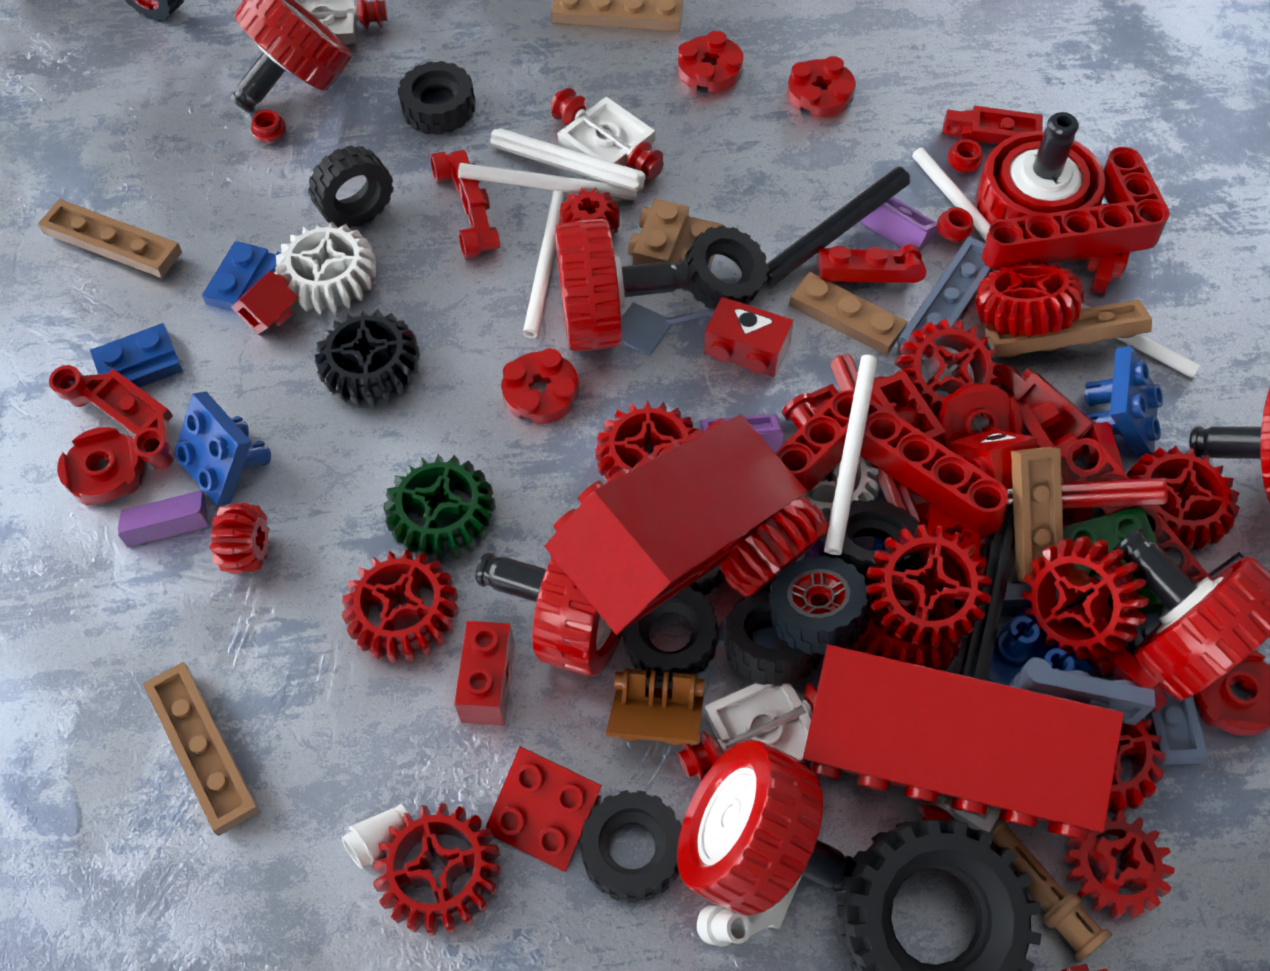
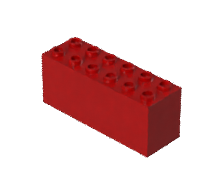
(670, 519)
(964, 742)

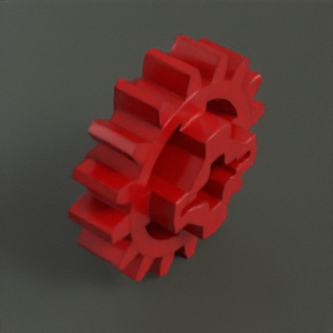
(1139, 864)

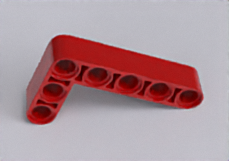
(1127, 224)
(894, 457)
(1107, 469)

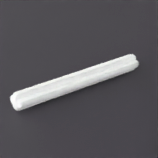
(568, 159)

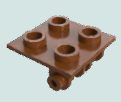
(656, 712)

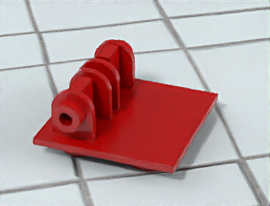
(543, 808)

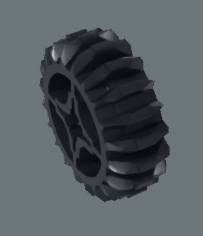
(388, 366)

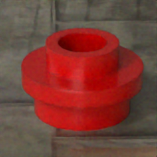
(267, 126)
(965, 156)
(955, 224)

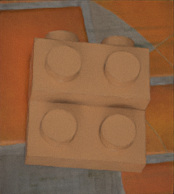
(666, 233)

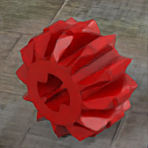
(591, 207)
(239, 538)

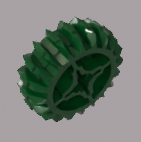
(448, 519)

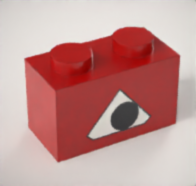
(748, 336)
(992, 452)

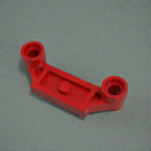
(474, 201)
(125, 405)

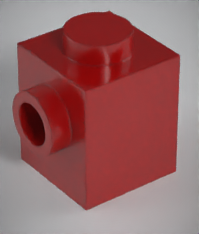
(266, 302)

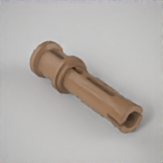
(1061, 909)

